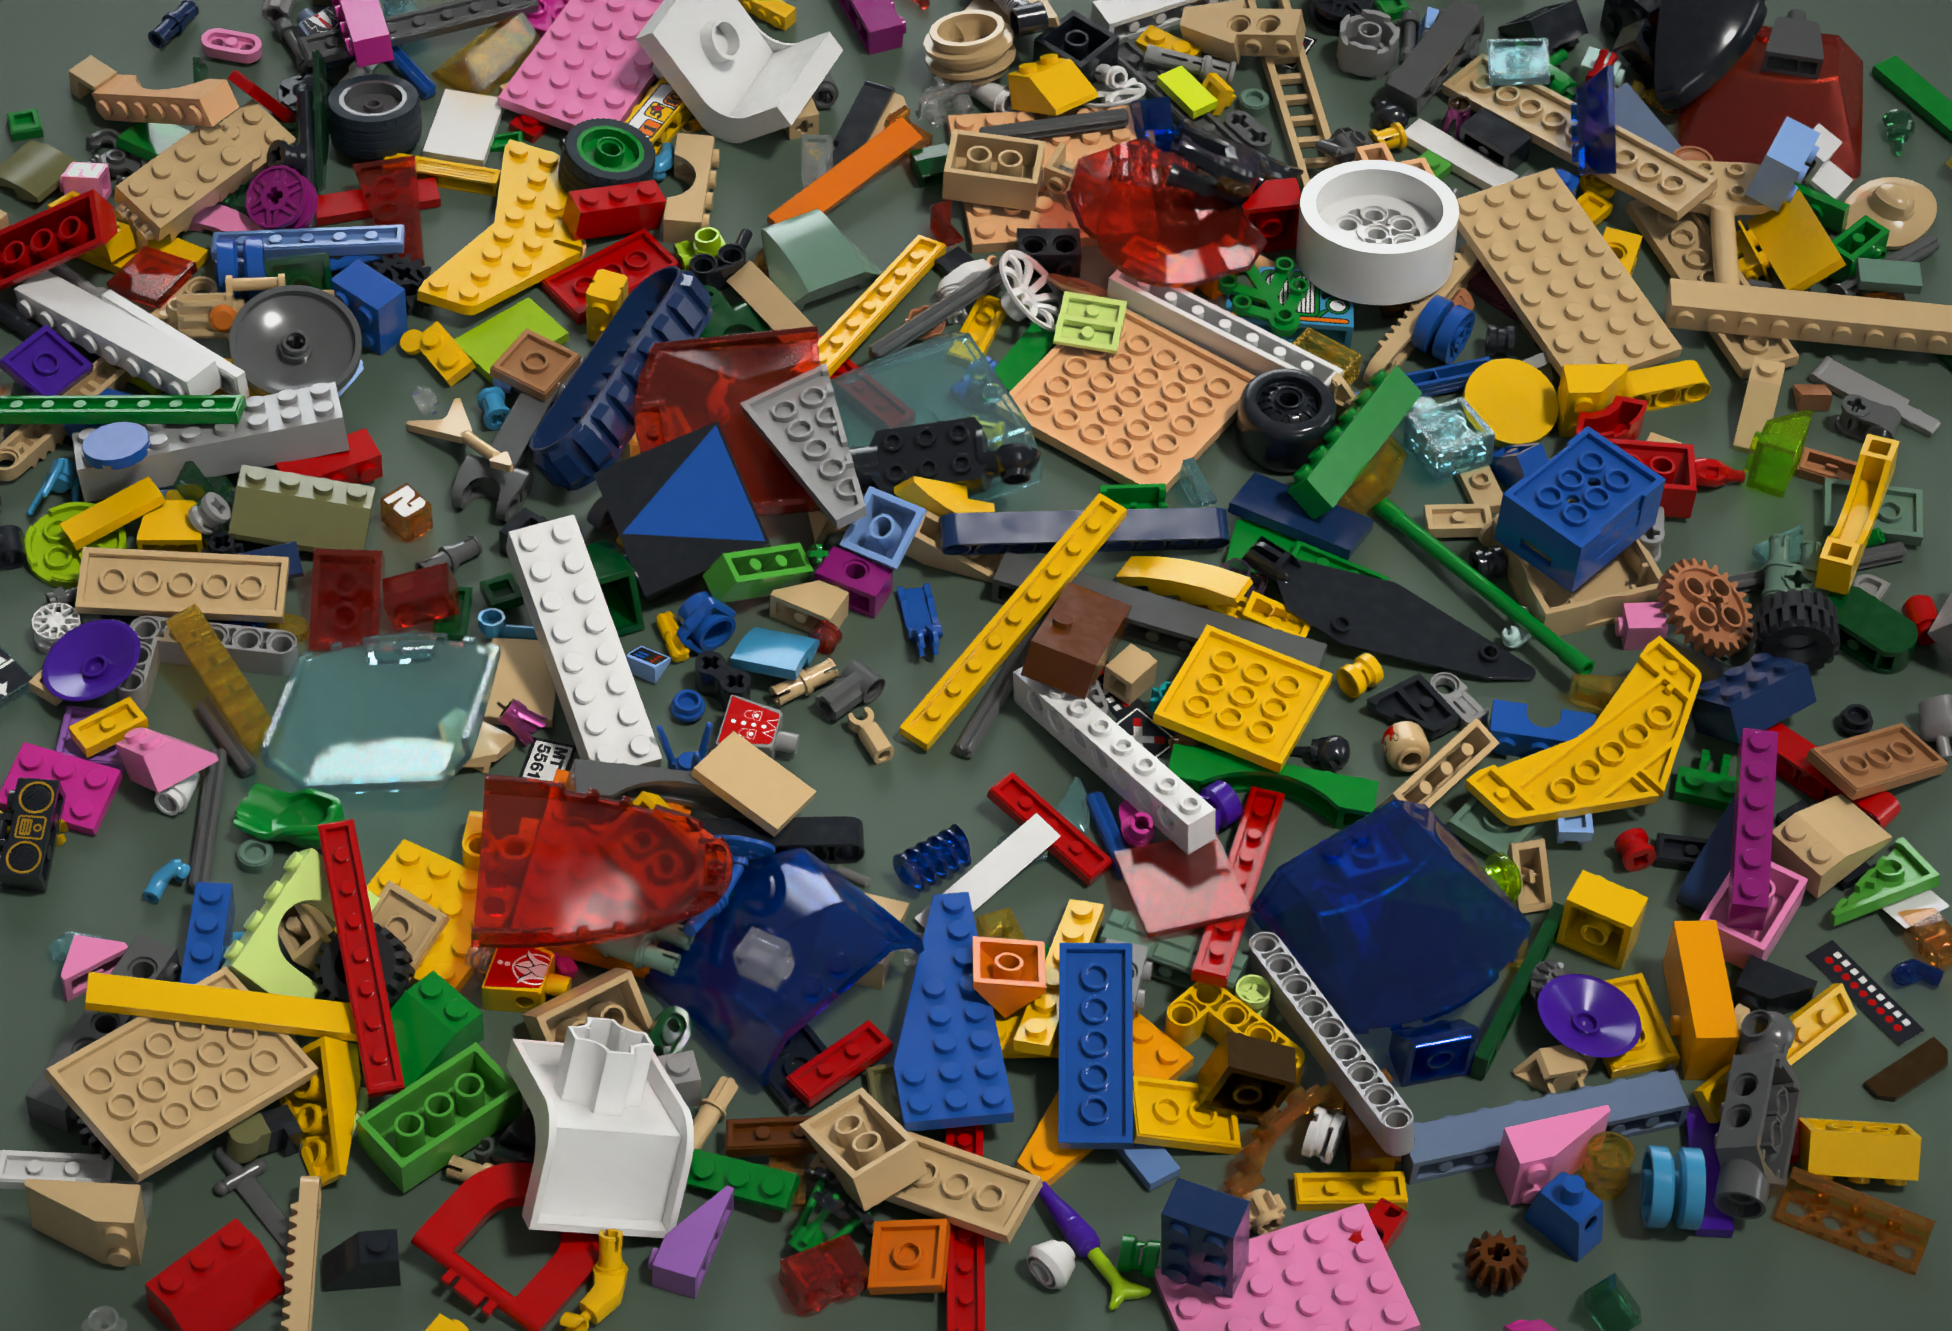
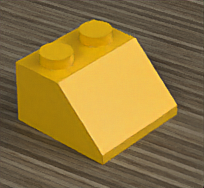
(1049, 86)
(1587, 390)

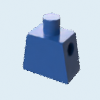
(1568, 1215)

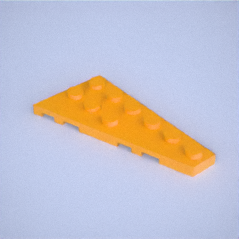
(1153, 1056)

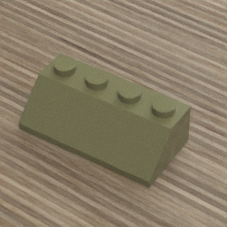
(291, 507)

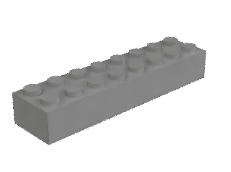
(271, 431)

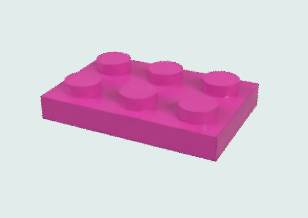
(86, 784)

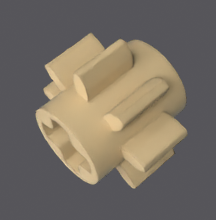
(1265, 1211)

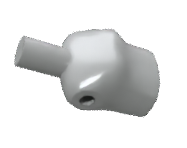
(1937, 723)

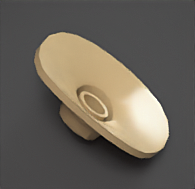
(1897, 205)

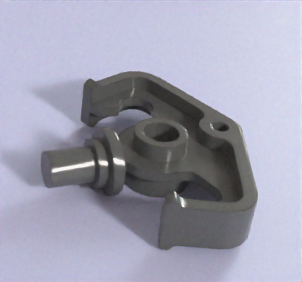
(119, 160)

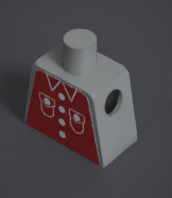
(759, 726)

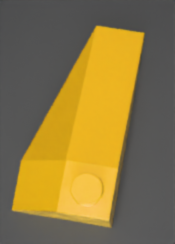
(327, 1107)

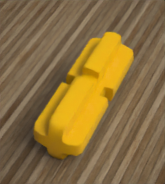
(668, 627)

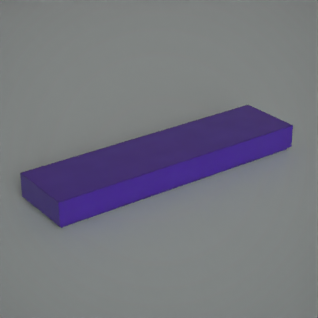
(1701, 1135)

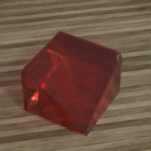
(941, 224)

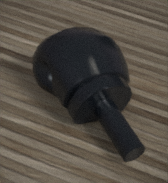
(1387, 113)
(1329, 751)

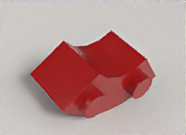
(1619, 420)

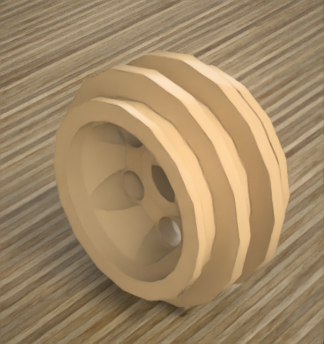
(969, 47)

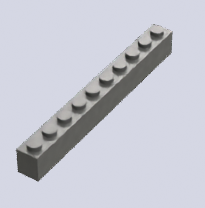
(1162, 621)

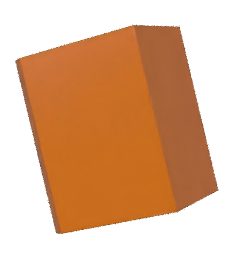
(1008, 972)

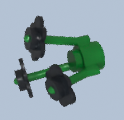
(810, 1235)

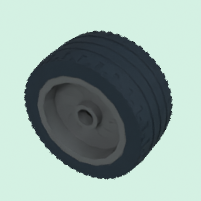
(374, 116)

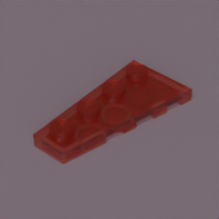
(394, 198)

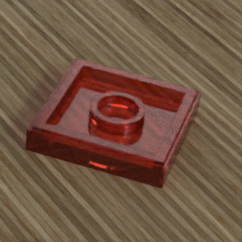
(152, 277)

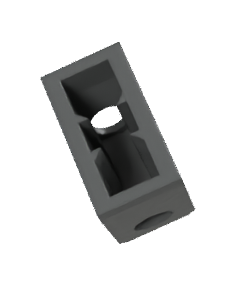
(1794, 47)

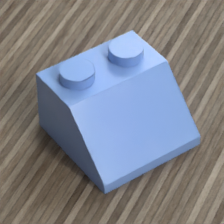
(886, 529)

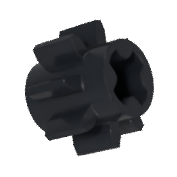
(222, 544)

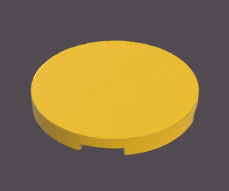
(1513, 401)

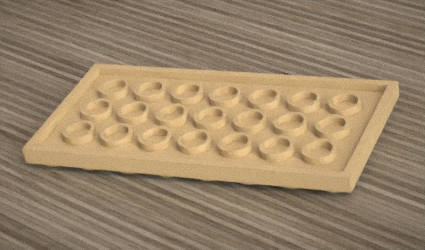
(1562, 275)

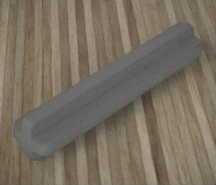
(226, 736)

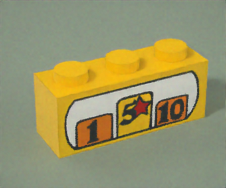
(660, 114)

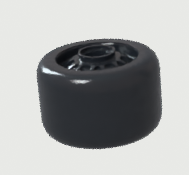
(1284, 418)

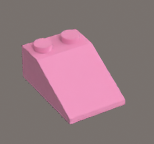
(1543, 1148)

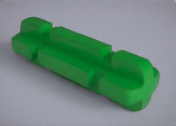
(815, 553)

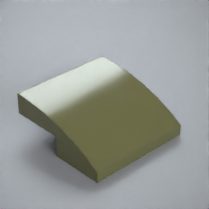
(34, 170)

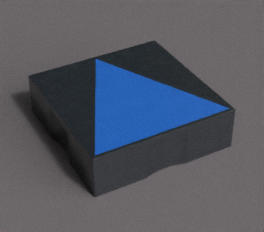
(680, 509)

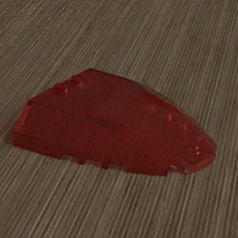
(587, 867)

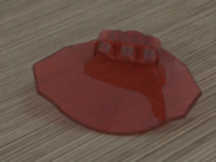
(1154, 228)

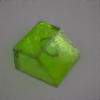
(1777, 452)

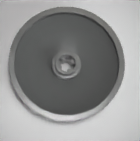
(295, 340)

